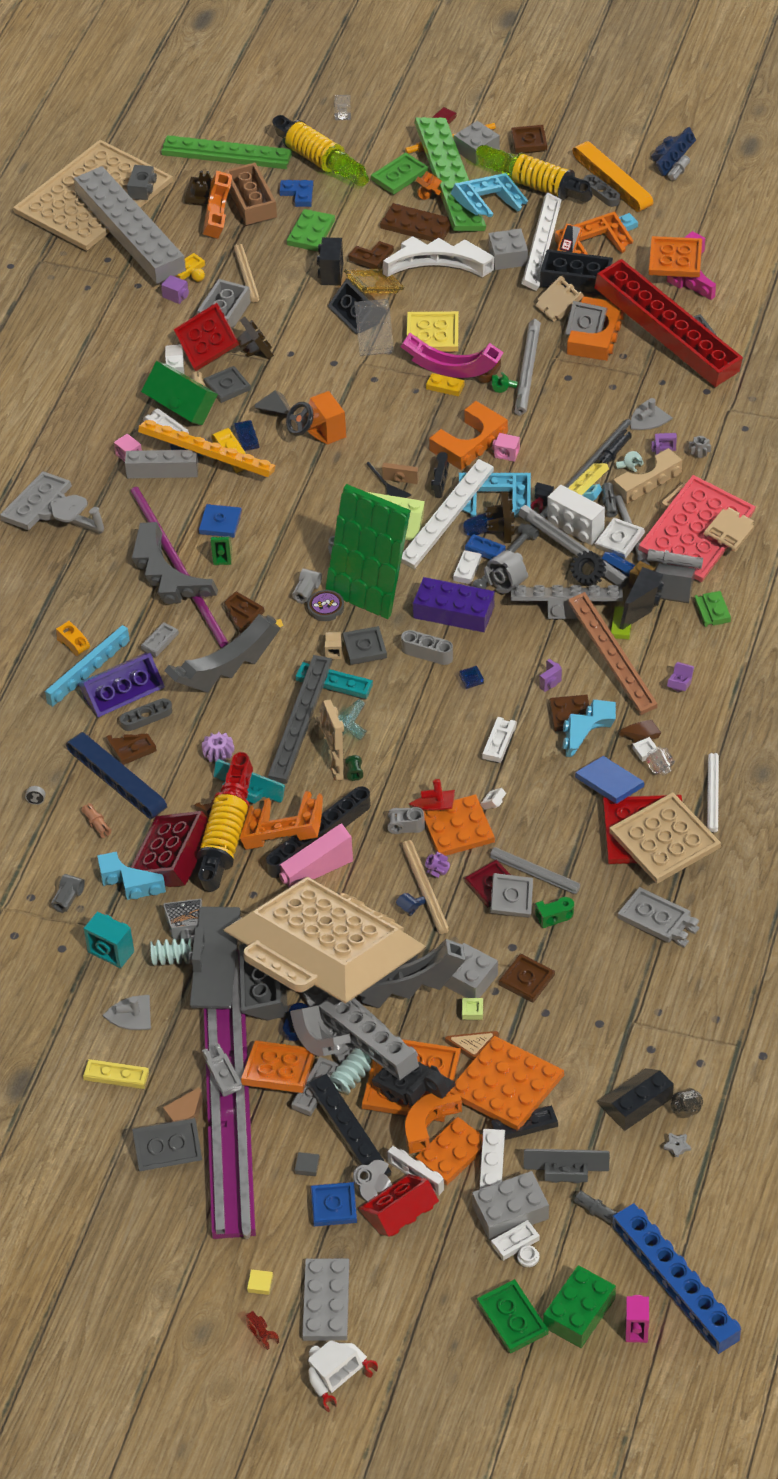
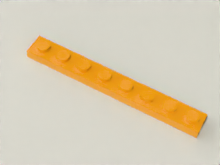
(206, 448)

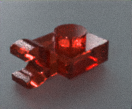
(258, 1328)

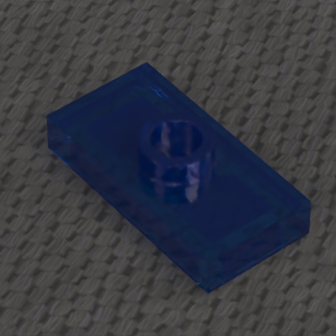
(246, 435)

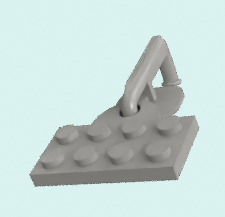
(46, 501)

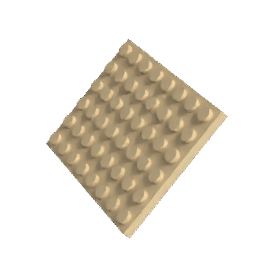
(61, 210)

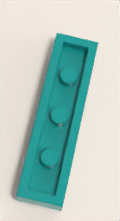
(341, 682)

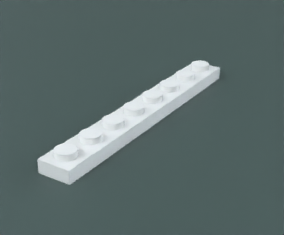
(541, 240)
(446, 513)

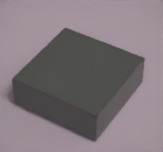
(307, 1164)

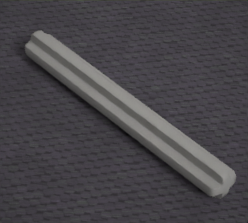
(535, 870)

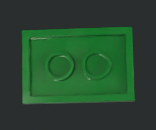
(512, 1316)

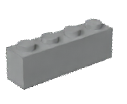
(161, 464)

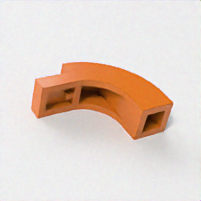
(423, 1113)

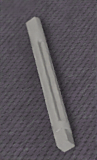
(527, 367)
(569, 543)

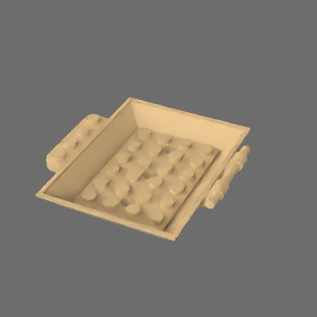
(323, 941)

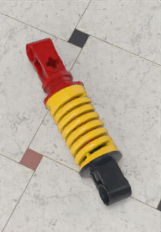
(225, 823)

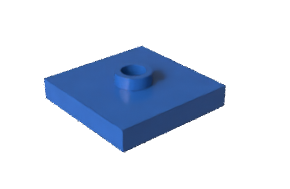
(220, 520)
(334, 1204)

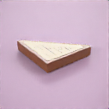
(471, 1043)

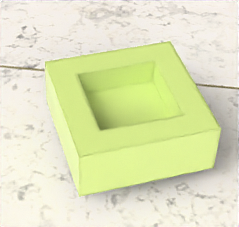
(472, 1008)

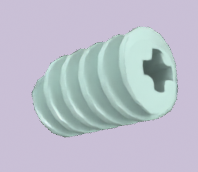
(170, 952)
(350, 1071)

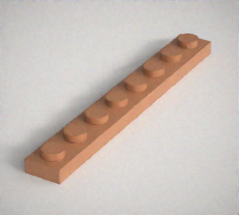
(612, 653)

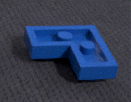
(300, 189)

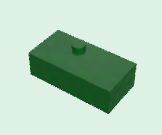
(179, 393)

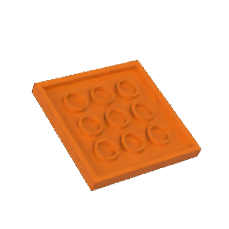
(440, 1056)
(506, 1082)

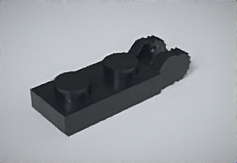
(440, 474)

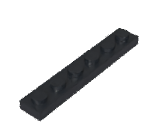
(345, 1121)

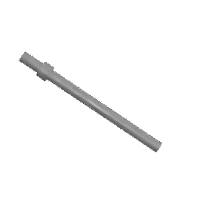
(624, 513)

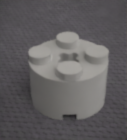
(506, 571)

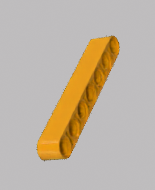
(612, 175)

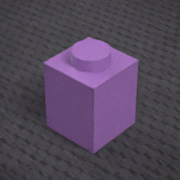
(175, 289)

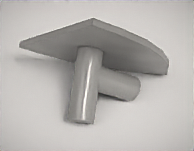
(649, 416)
(131, 1013)

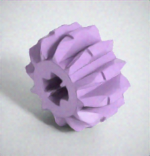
(217, 747)

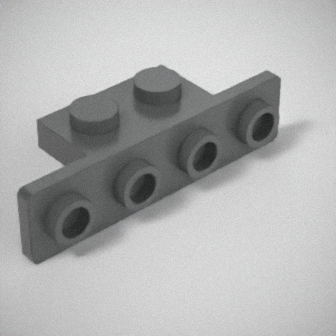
(566, 1164)

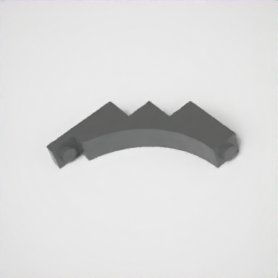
(248, 647)

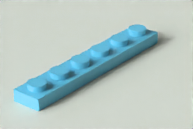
(87, 666)

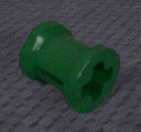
(354, 768)

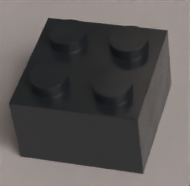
(330, 261)

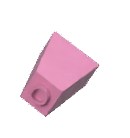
(319, 857)

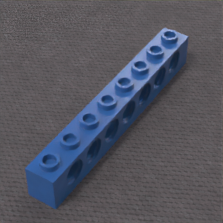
(718, 1336)

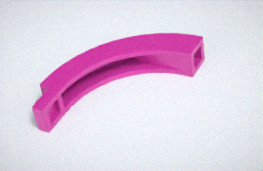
(448, 364)

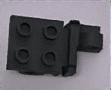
(414, 1084)

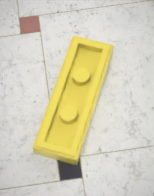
(588, 478)
(116, 1074)

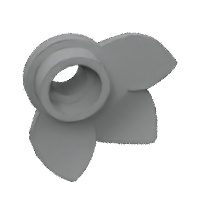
(375, 1179)

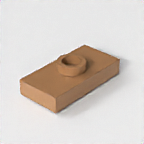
(400, 473)

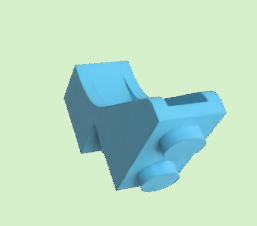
(577, 727)
(135, 881)

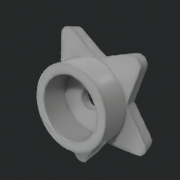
(673, 1148)

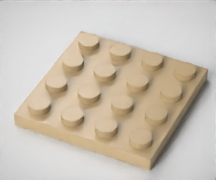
(665, 837)

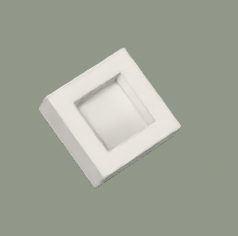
(643, 747)
(493, 799)

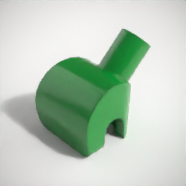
(501, 384)

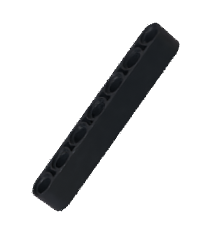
(342, 812)

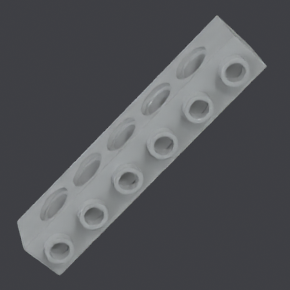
(370, 1036)

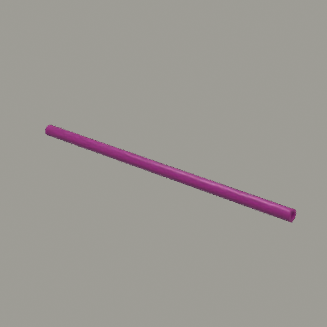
(178, 565)

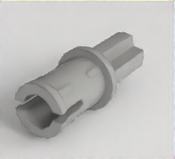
(679, 167)

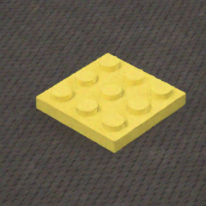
(435, 329)

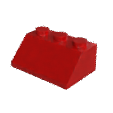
(399, 1204)

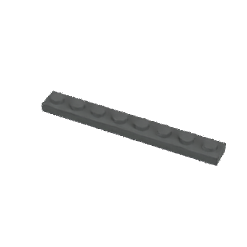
(300, 719)

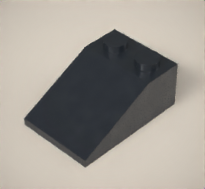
(642, 597)

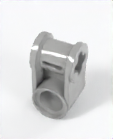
(408, 820)

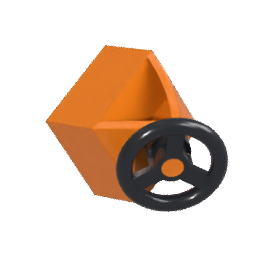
(320, 417)

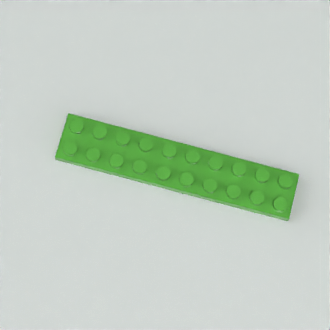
(449, 168)

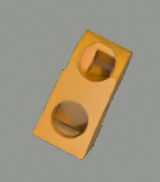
(72, 638)

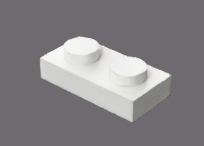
(467, 567)
(514, 1239)

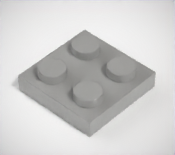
(586, 318)
(511, 895)

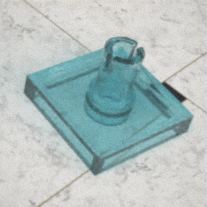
(348, 718)

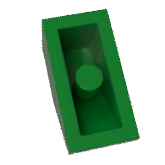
(221, 550)

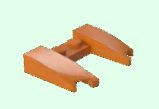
(607, 224)
(305, 825)

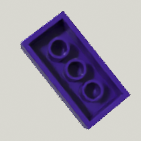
(453, 604)

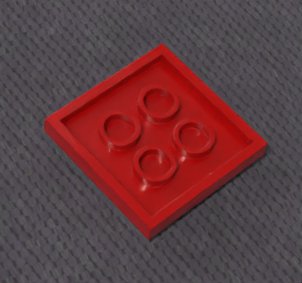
(206, 336)

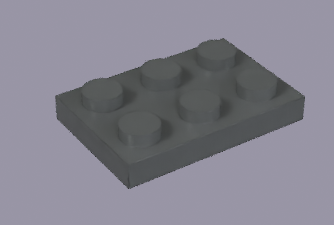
(167, 1144)

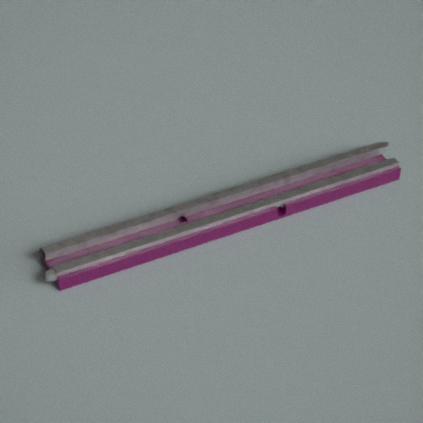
(230, 1125)

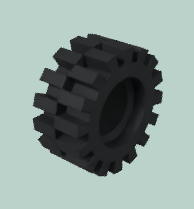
(595, 575)

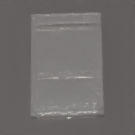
(374, 327)

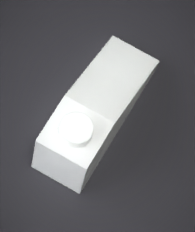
(174, 357)

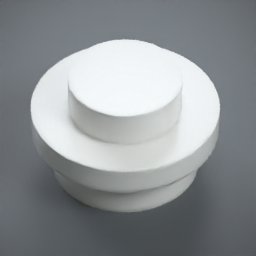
(528, 1256)

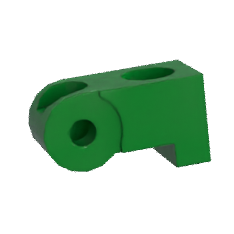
(554, 912)

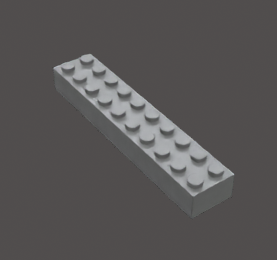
(129, 224)

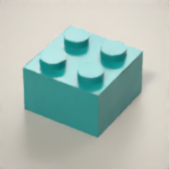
(109, 939)

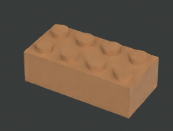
(251, 194)

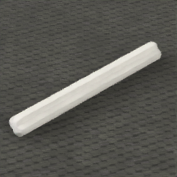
(713, 789)

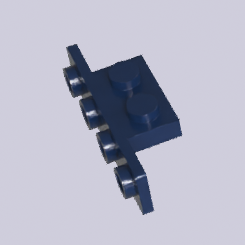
(672, 150)

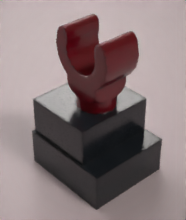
(542, 492)

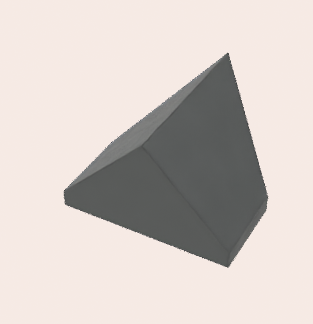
(274, 402)

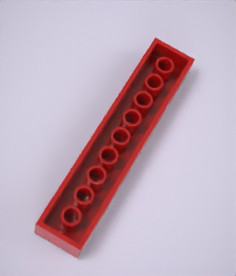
(668, 322)

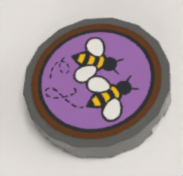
(325, 605)

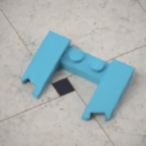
(469, 193)
(517, 482)

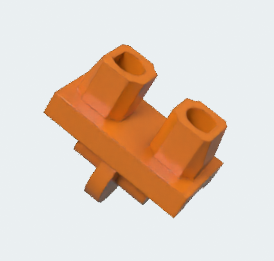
(429, 183)

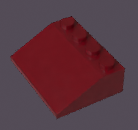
(172, 846)

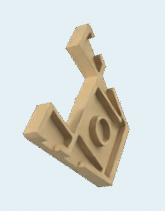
(331, 729)

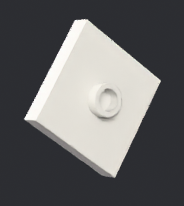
(619, 537)

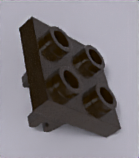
(199, 189)
(253, 340)
(504, 517)

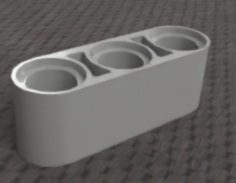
(427, 647)

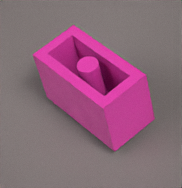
(637, 1319)

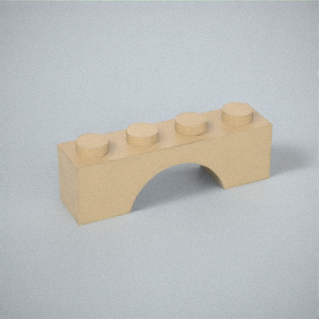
(632, 486)

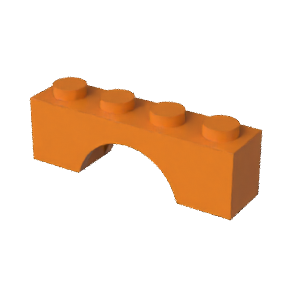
(217, 198)

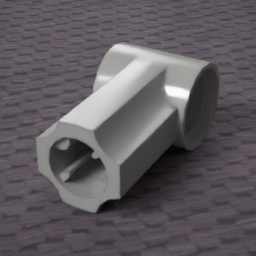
(307, 582)

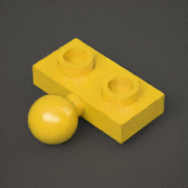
(193, 267)

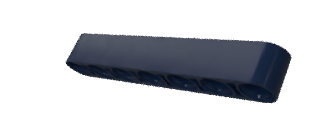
(116, 775)

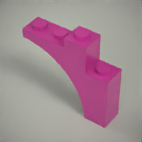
(699, 284)

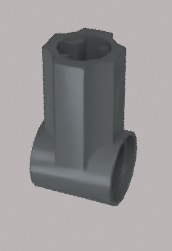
(68, 889)

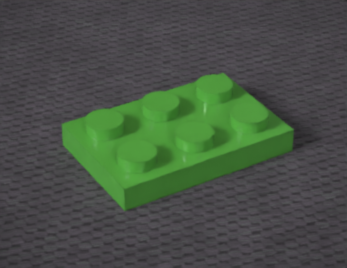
(399, 173)
(310, 229)

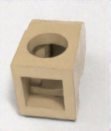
(333, 641)

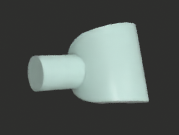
(631, 459)

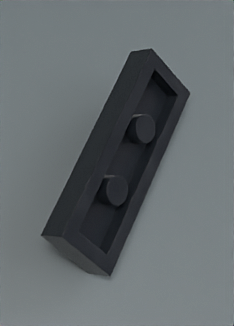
(540, 1120)

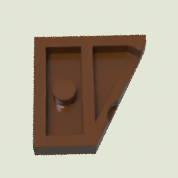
(242, 610)
(131, 747)

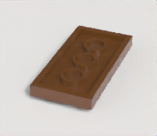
(416, 223)

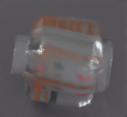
(660, 760)

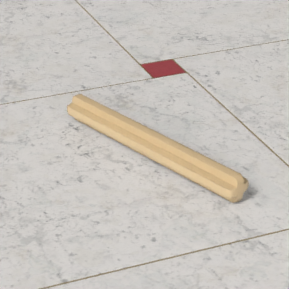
(246, 272)

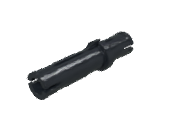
(610, 453)

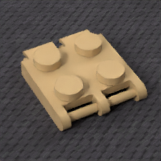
(558, 300)
(730, 529)

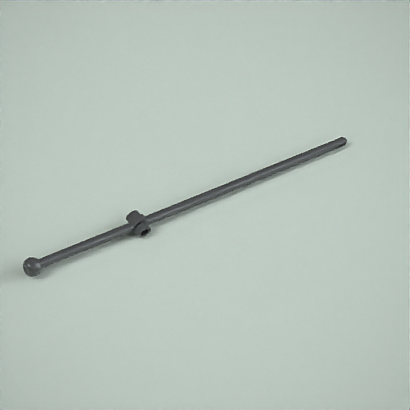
(529, 531)

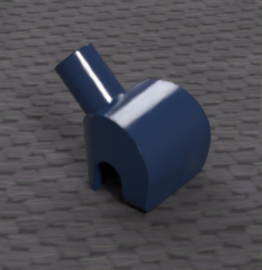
(409, 903)

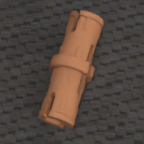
(96, 820)

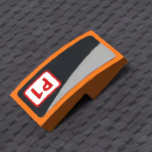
(570, 238)

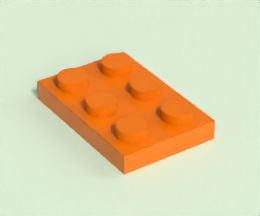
(452, 1150)

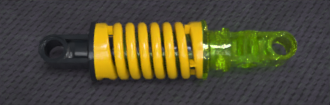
(319, 149)
(535, 173)

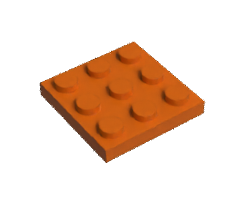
(675, 256)
(459, 827)
(278, 1067)

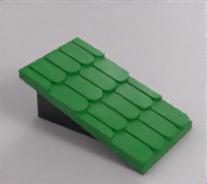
(367, 550)

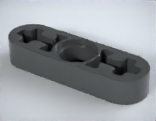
(609, 196)
(142, 721)

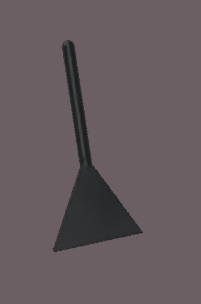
(391, 490)

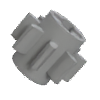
(700, 446)

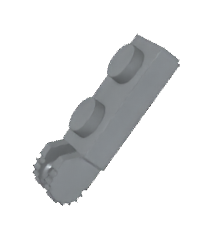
(222, 1071)

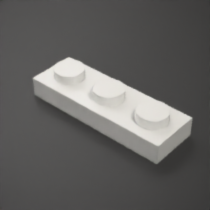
(492, 1157)
(408, 1165)

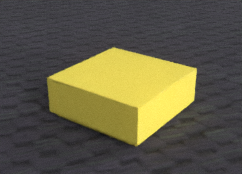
(260, 1282)

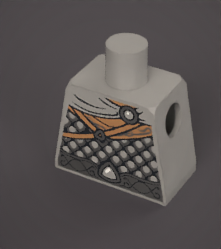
(183, 918)

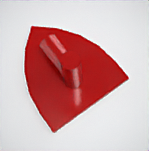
(435, 799)

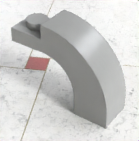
(313, 1034)

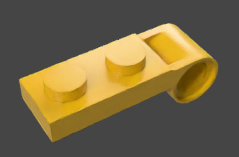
(228, 440)

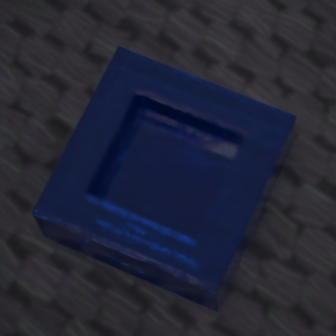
(471, 677)

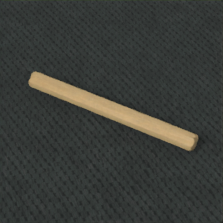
(425, 887)

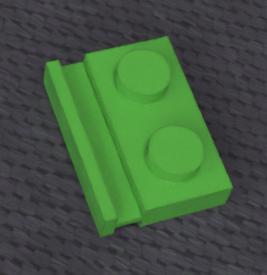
(712, 608)

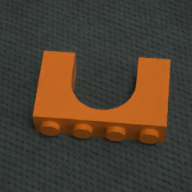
(598, 344)
(463, 452)

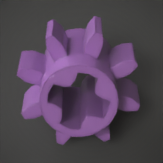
(437, 864)

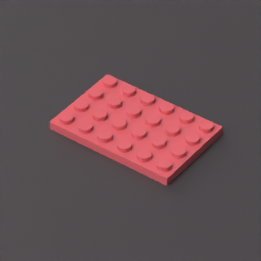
(687, 518)

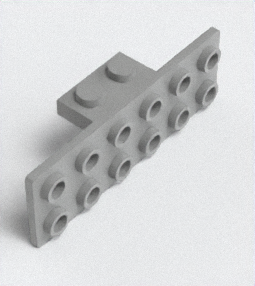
(558, 597)

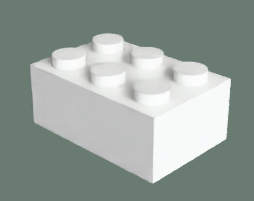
(576, 514)

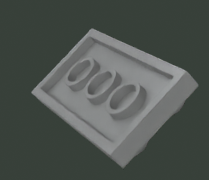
(326, 1300)

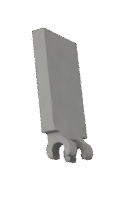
(658, 917)

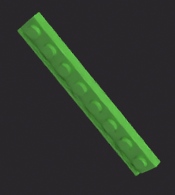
(226, 152)

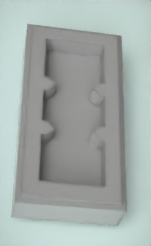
(159, 639)

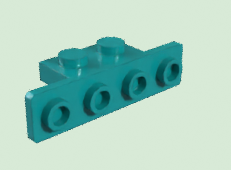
(258, 787)

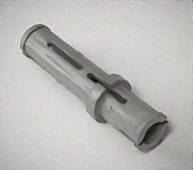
(671, 558)

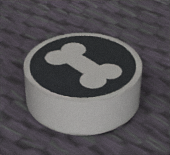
(35, 795)

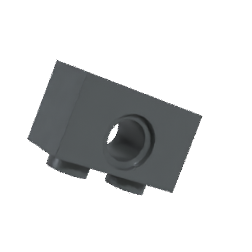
(141, 182)

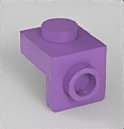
(664, 441)
(551, 677)
(681, 678)

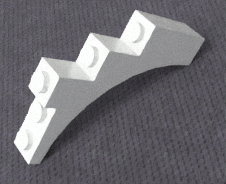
(462, 256)

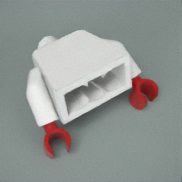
(334, 1365)

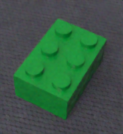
(579, 1306)

